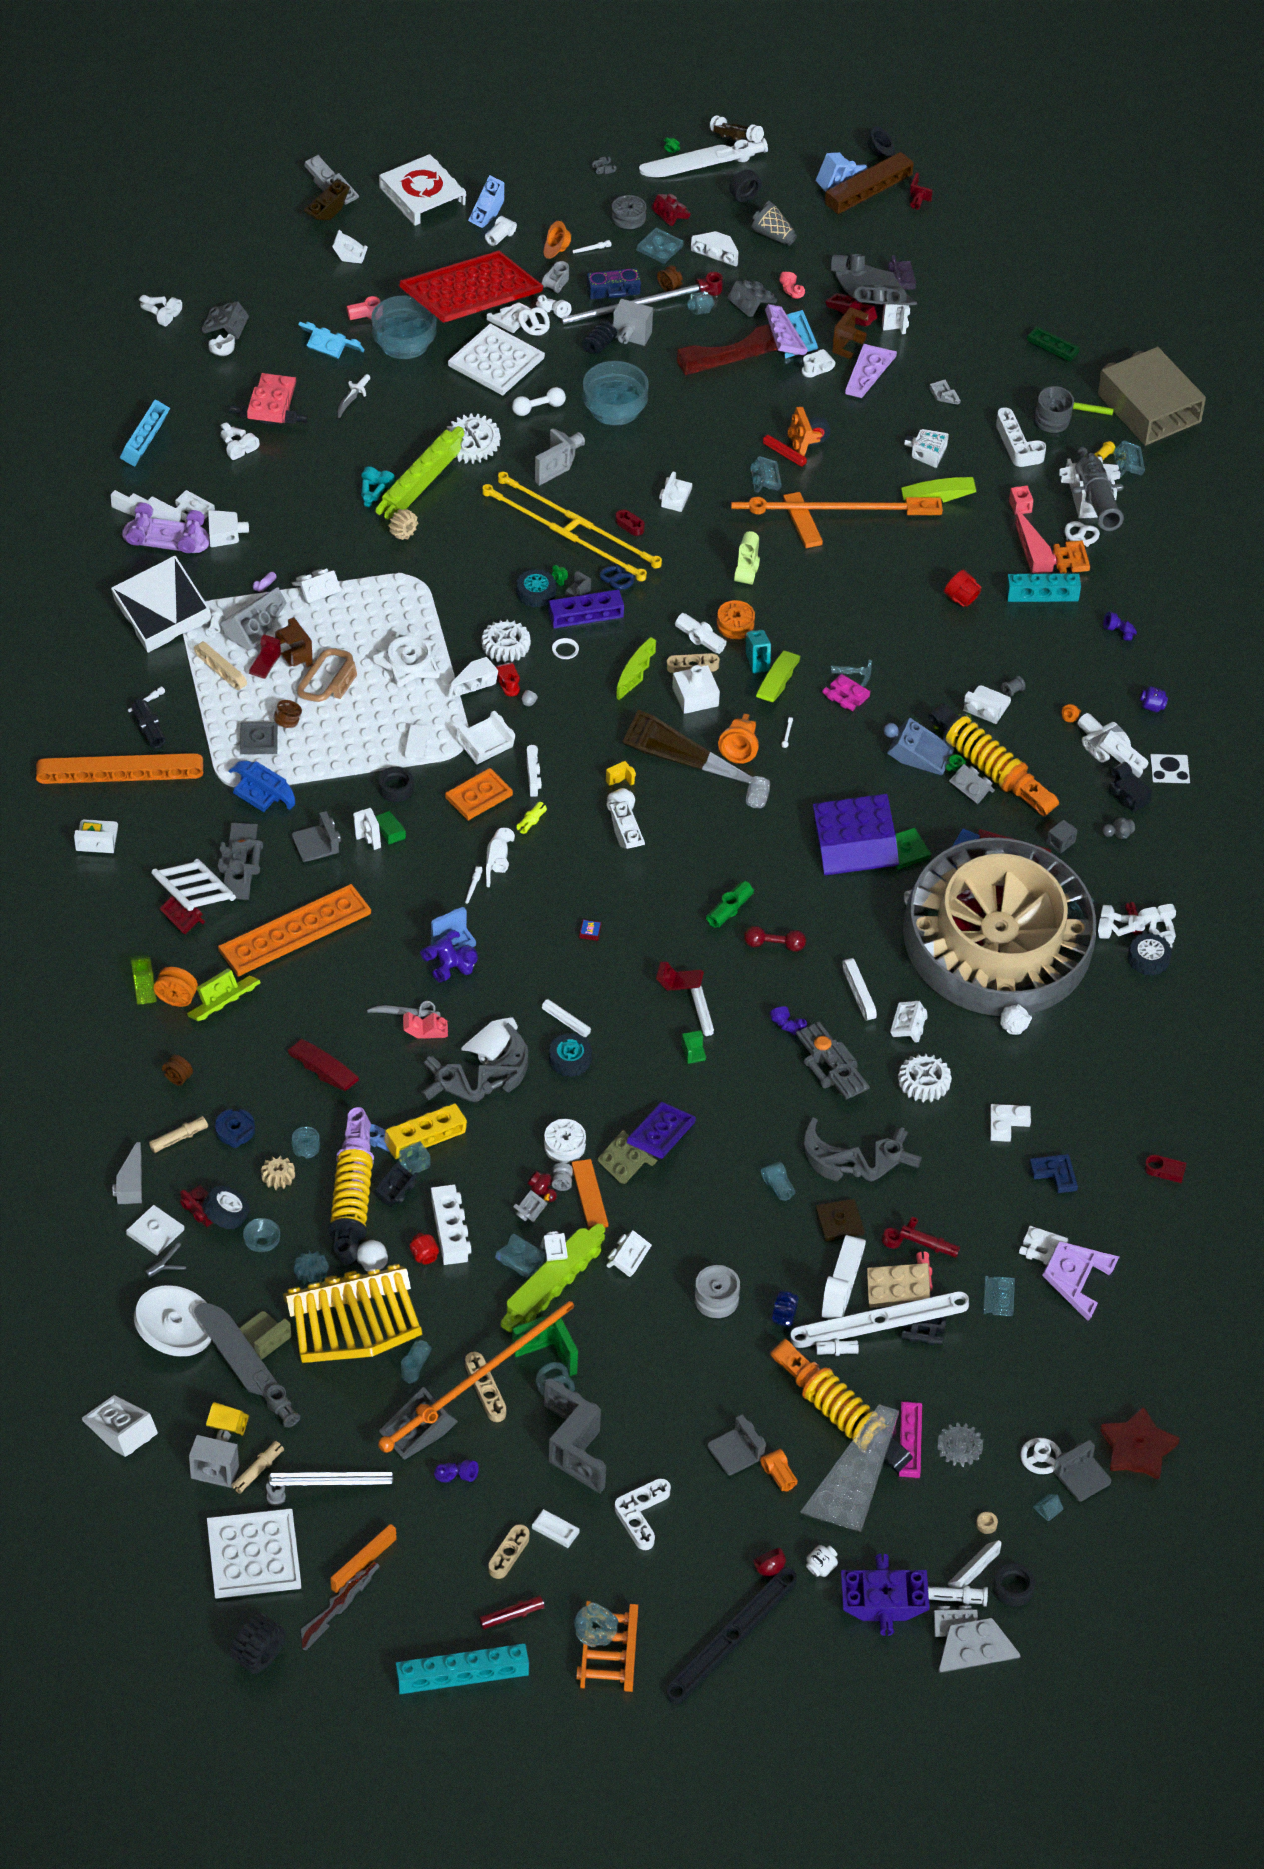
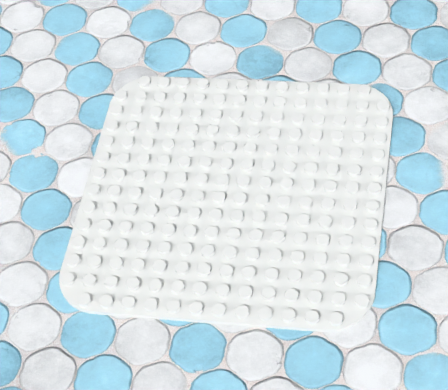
(335, 736)

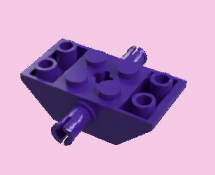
(885, 1594)

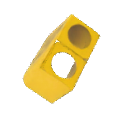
(227, 1419)

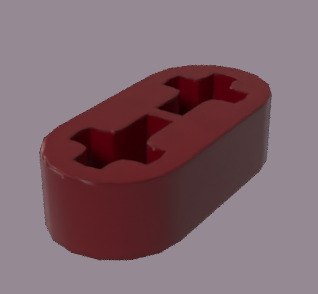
(632, 524)

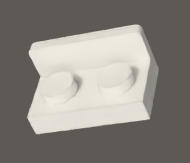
(675, 493)
(368, 827)
(909, 1020)
(629, 1253)

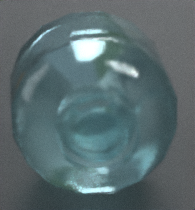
(700, 303)

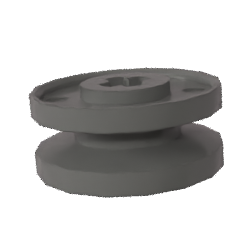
(628, 212)

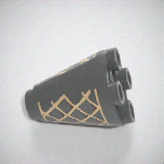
(773, 224)

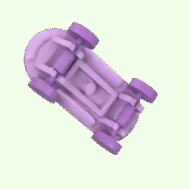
(167, 534)

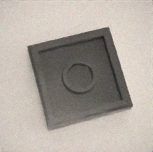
(258, 738)

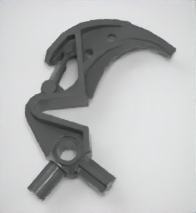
(507, 1067)
(829, 1158)

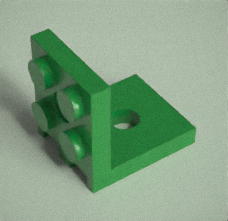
(553, 1335)

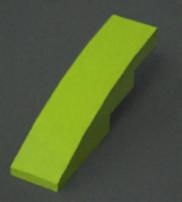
(946, 488)
(633, 672)
(778, 676)

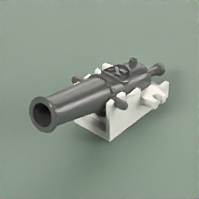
(1094, 489)

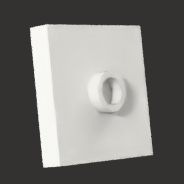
(155, 1230)

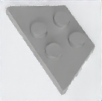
(975, 1645)

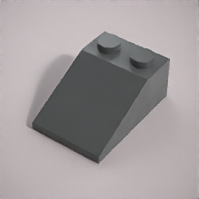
(425, 1432)

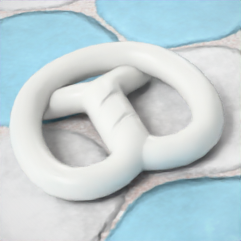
(544, 327)
(1080, 535)

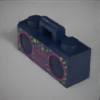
(613, 283)

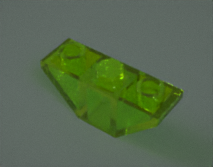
(143, 979)

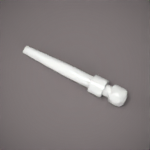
(600, 245)
(153, 695)
(476, 876)

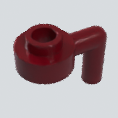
(891, 1235)

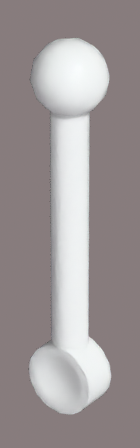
(784, 744)

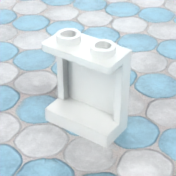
(486, 738)

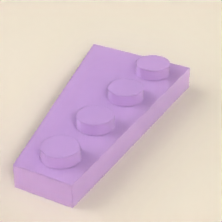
(784, 332)
(868, 369)

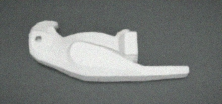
(497, 852)

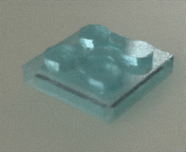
(660, 245)

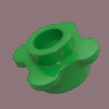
(671, 145)
(560, 574)
(955, 763)

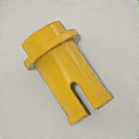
(1108, 448)

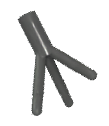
(161, 1265)

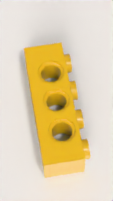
(427, 1129)

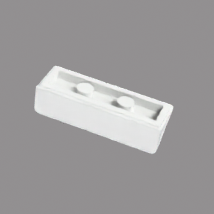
(975, 1565)

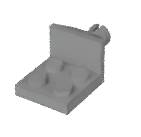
(558, 457)

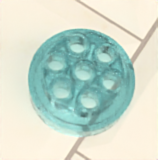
(403, 327)
(615, 392)

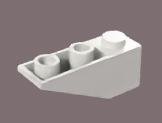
(475, 676)

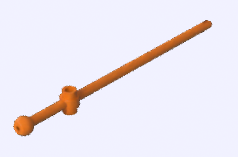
(428, 1413)

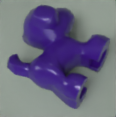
(462, 958)

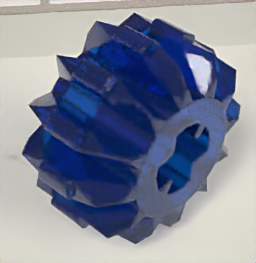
(785, 1308)

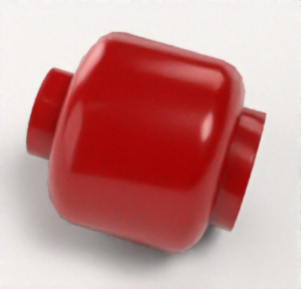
(424, 1248)

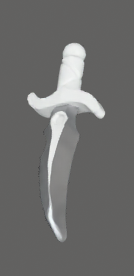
(355, 389)

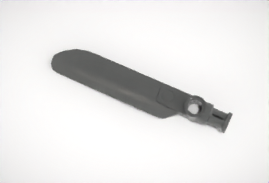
(245, 1360)

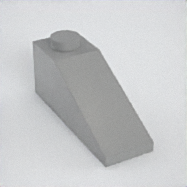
(129, 1178)

